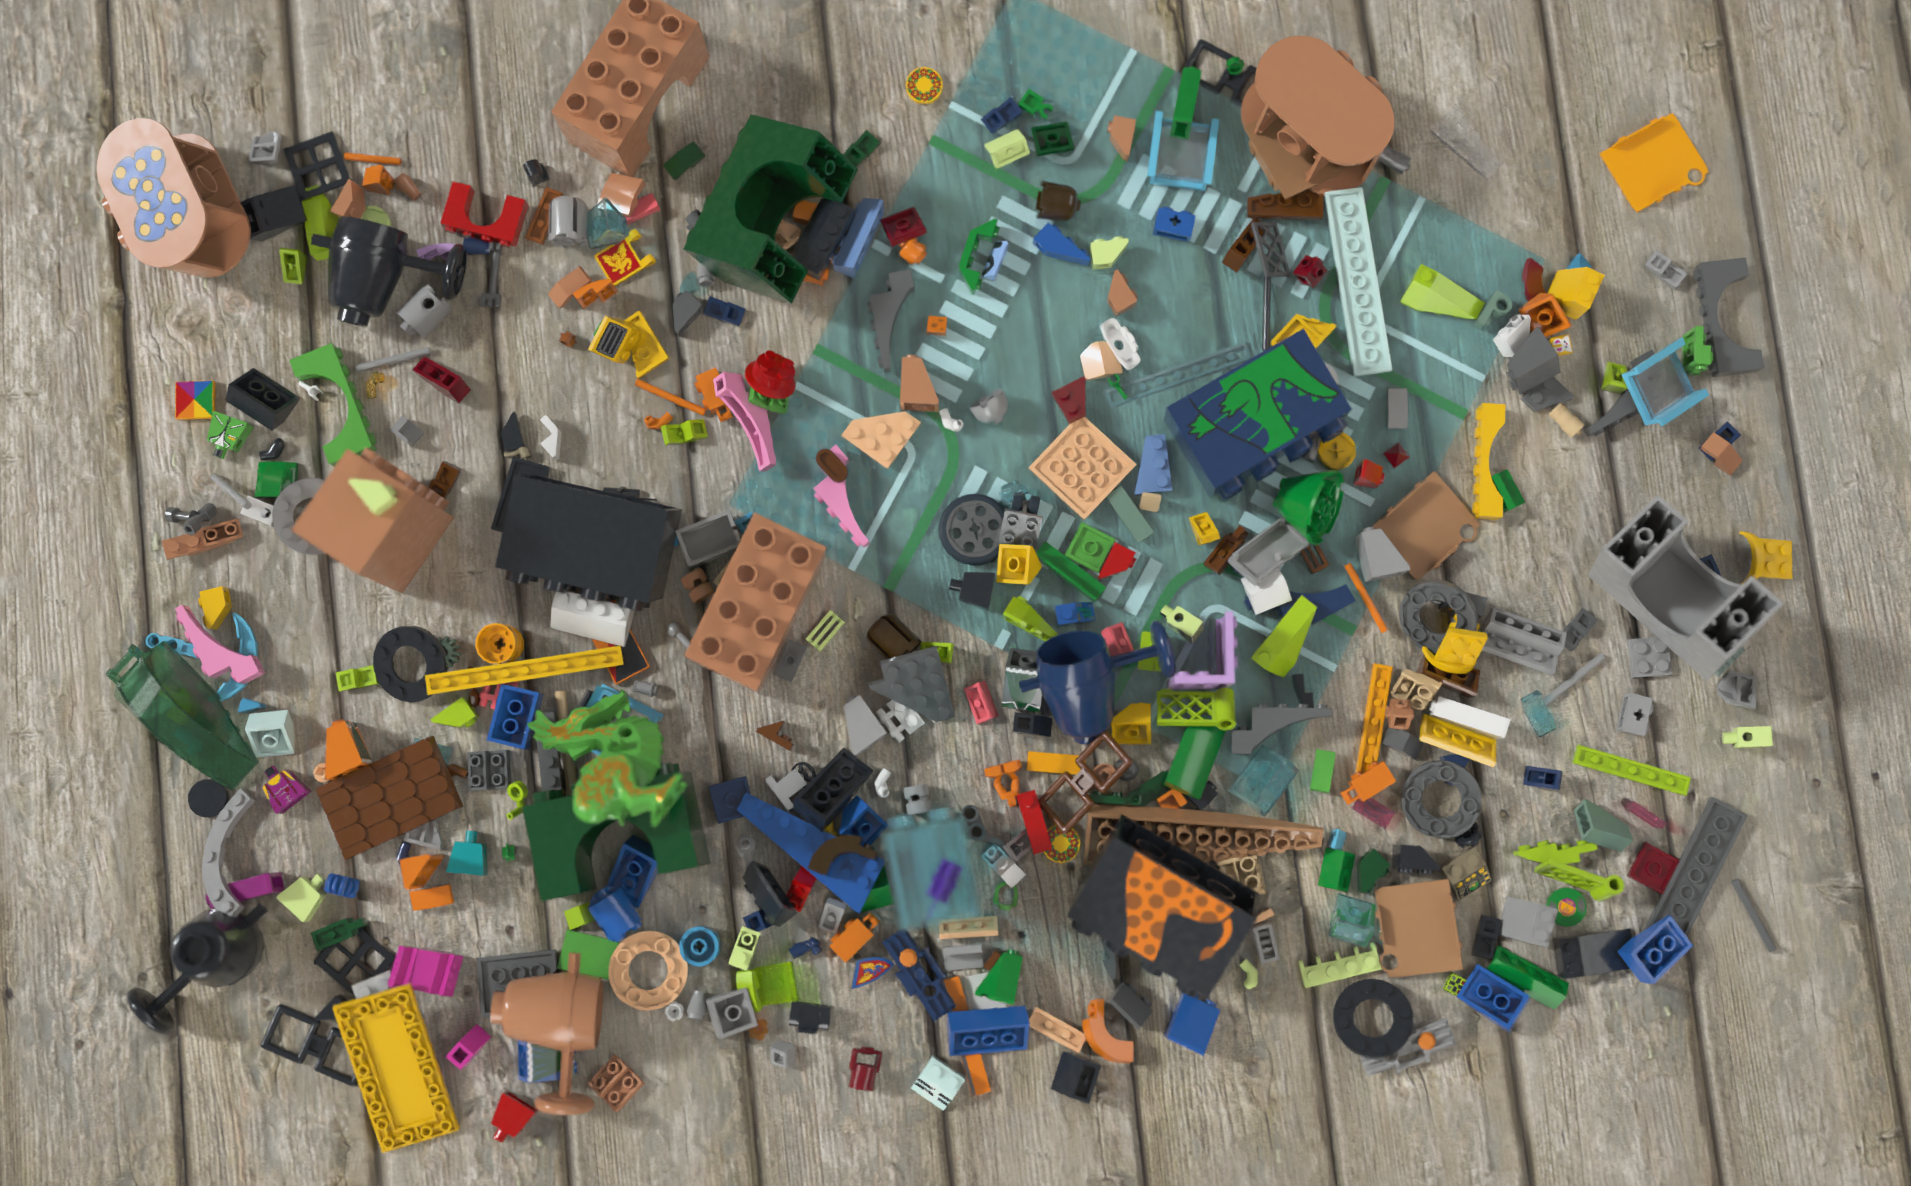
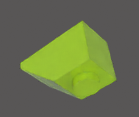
(457, 714)

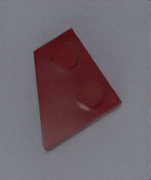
(1072, 400)

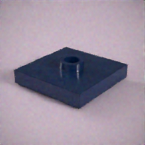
(727, 798)

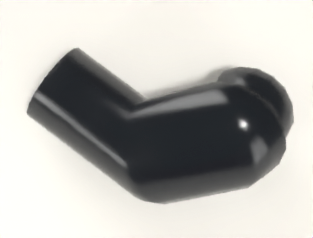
(275, 450)

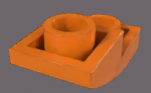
(431, 897)

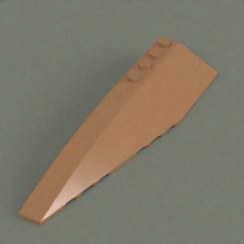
(1205, 833)

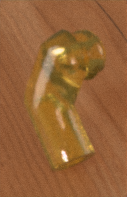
(372, 382)

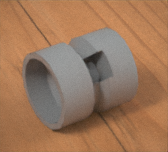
(919, 806)

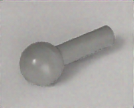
(676, 630)

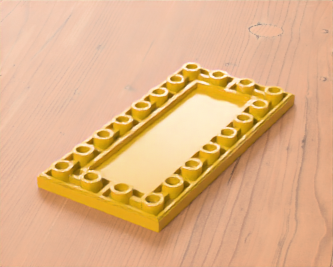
(396, 1067)

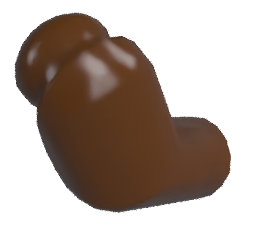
(457, 770)

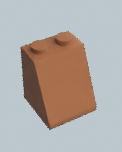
(916, 387)

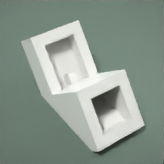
(553, 442)

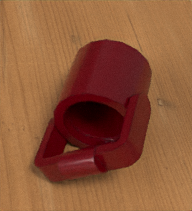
(864, 1074)

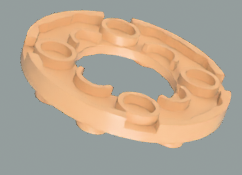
(652, 998)

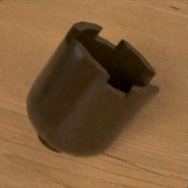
(1057, 202)

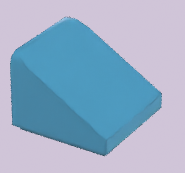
(248, 705)

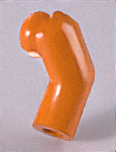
(657, 423)

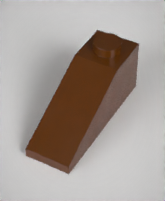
(1241, 248)

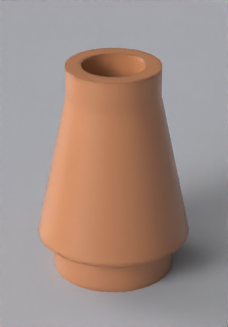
(407, 186)

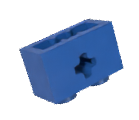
(1164, 224)

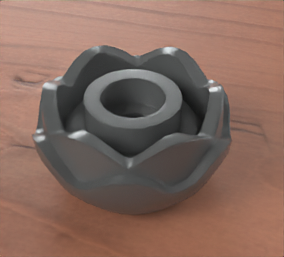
(1132, 770)

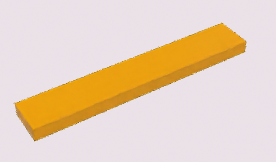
(1374, 716)

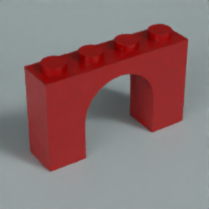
(504, 230)

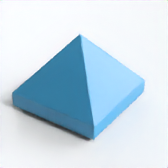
(743, 522)

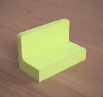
(1007, 148)

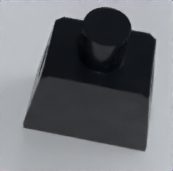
(975, 588)

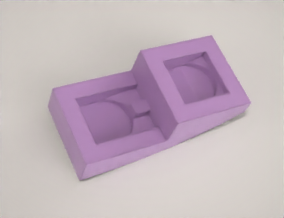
(434, 250)

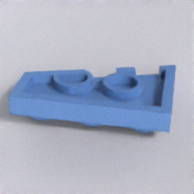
(1154, 467)

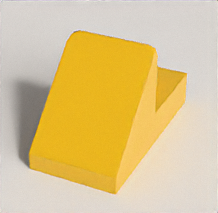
(1204, 528)

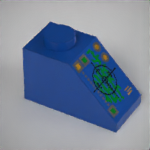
(1074, 613)

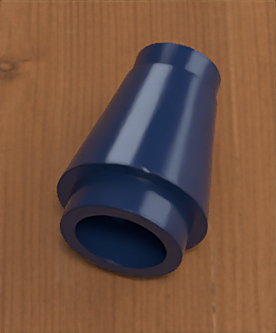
(475, 246)

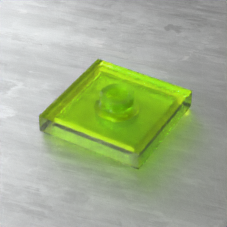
(777, 983)

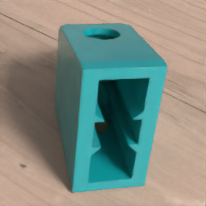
(468, 856)

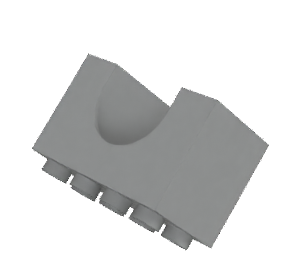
(1676, 594)

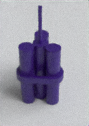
(944, 882)

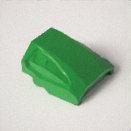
(274, 478)

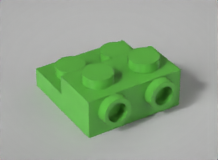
(1695, 355)

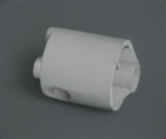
(417, 315)

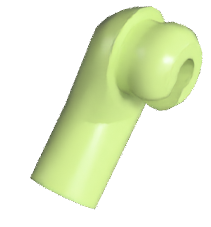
(1252, 974)

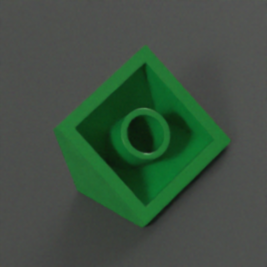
(880, 894)

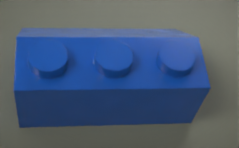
(512, 714)

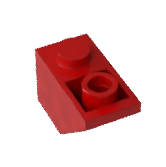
(801, 888)

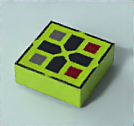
(1454, 983)

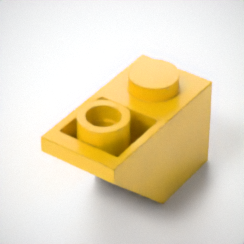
(215, 605)

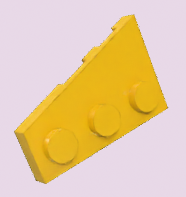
(648, 350)

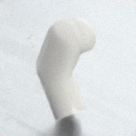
(950, 423)
(880, 783)

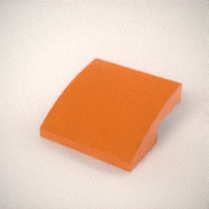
(599, 289)

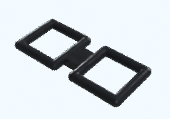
(1234, 82)
(313, 1045)

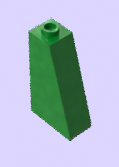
(1185, 103)

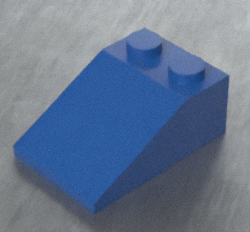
(634, 869)
(1655, 950)
(1493, 998)

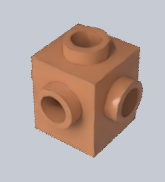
(1399, 714)

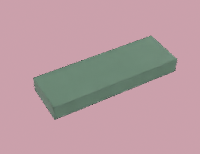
(1129, 514)

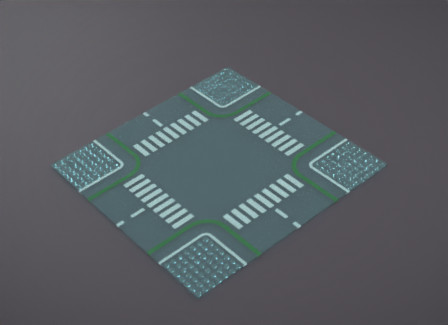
(1189, 329)

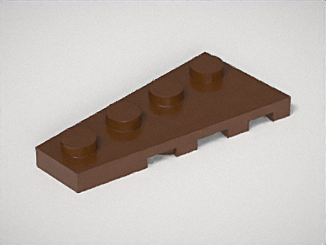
(1298, 207)

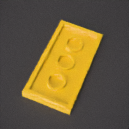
(1458, 740)

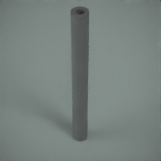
(1753, 915)

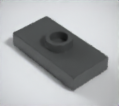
(790, 660)

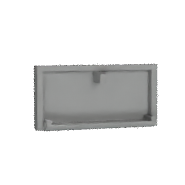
(1268, 551)

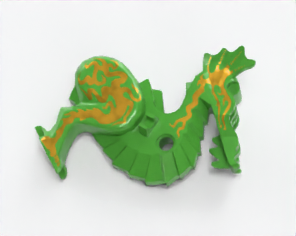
(628, 761)

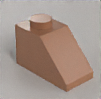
(1121, 134)
(350, 201)

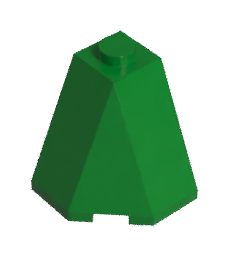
(1002, 980)

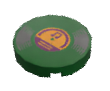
(1570, 906)

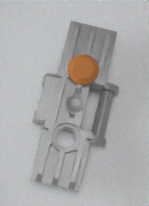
(1427, 1038)

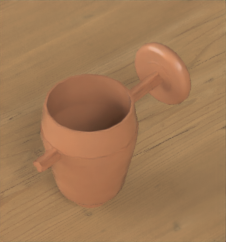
(559, 1014)

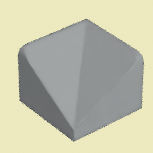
(783, 1054)

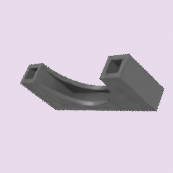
(1711, 281)

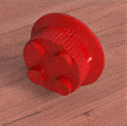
(771, 375)

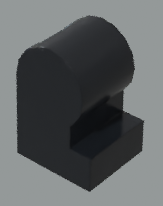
(535, 172)

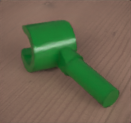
(1117, 385)

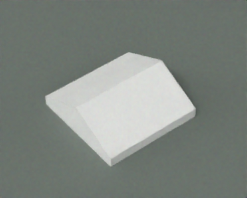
(1268, 593)

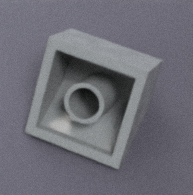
(731, 1012)

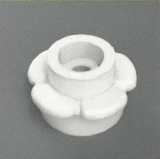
(669, 1011)

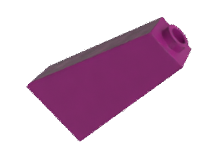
(255, 887)

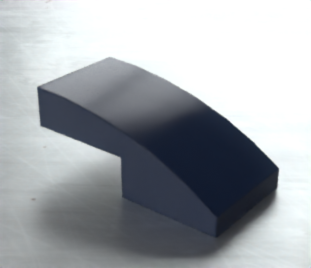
(1002, 116)
(724, 311)

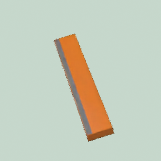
(972, 1063)

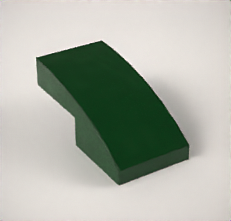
(862, 148)
(683, 160)

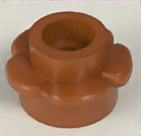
(568, 339)

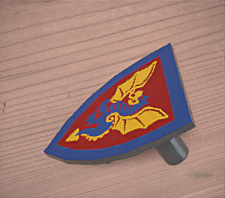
(869, 969)

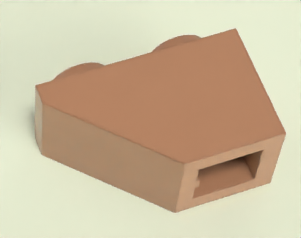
(1120, 296)

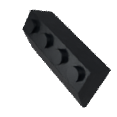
(823, 236)

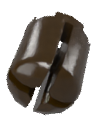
(892, 637)

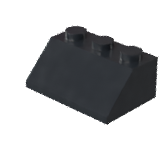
(261, 398)
(768, 894)

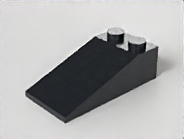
(831, 789)
(1590, 953)

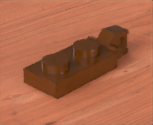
(1218, 559)

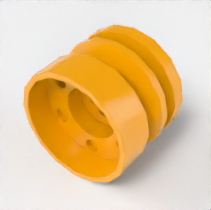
(489, 641)

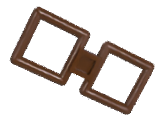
(1084, 782)

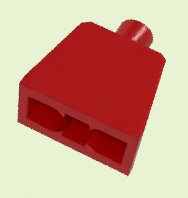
(511, 1116)

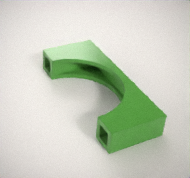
(328, 364)

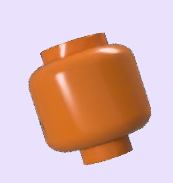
(913, 251)

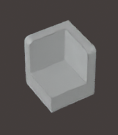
(407, 431)

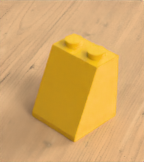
(1575, 289)

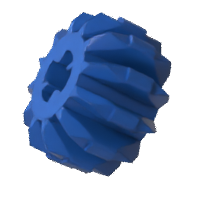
(342, 885)

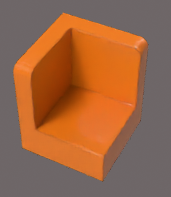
(1171, 799)

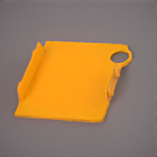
(1653, 162)

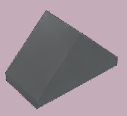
(1402, 742)

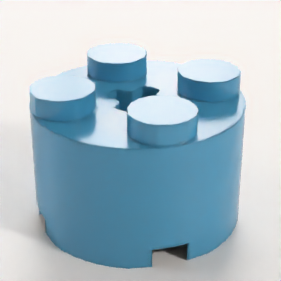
(694, 955)

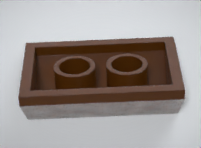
(1463, 684)

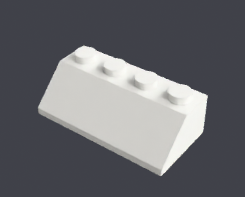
(591, 618)

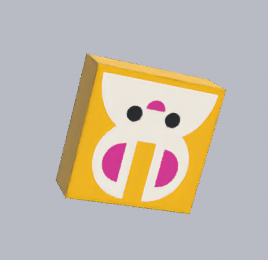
(1561, 344)

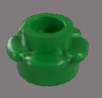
(1234, 65)
(508, 852)

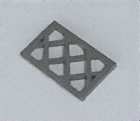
(1265, 226)

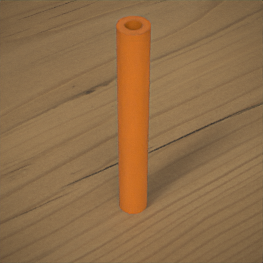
(372, 158)

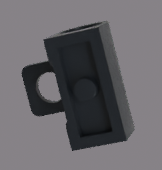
(809, 1017)

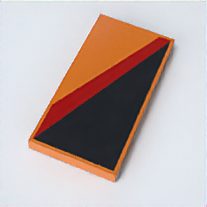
(633, 658)

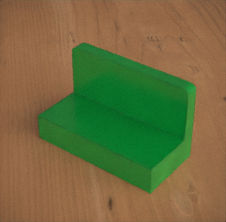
(1508, 490)
(1336, 869)

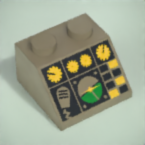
(1465, 872)

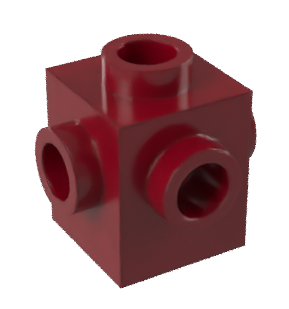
(1310, 271)

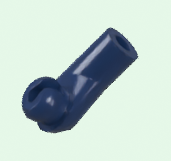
(403, 851)

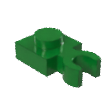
(1033, 103)

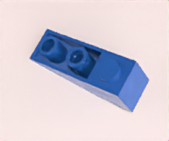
(1057, 246)

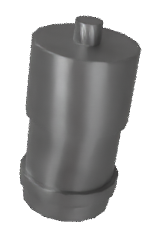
(1395, 160)

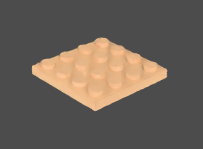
(1082, 466)

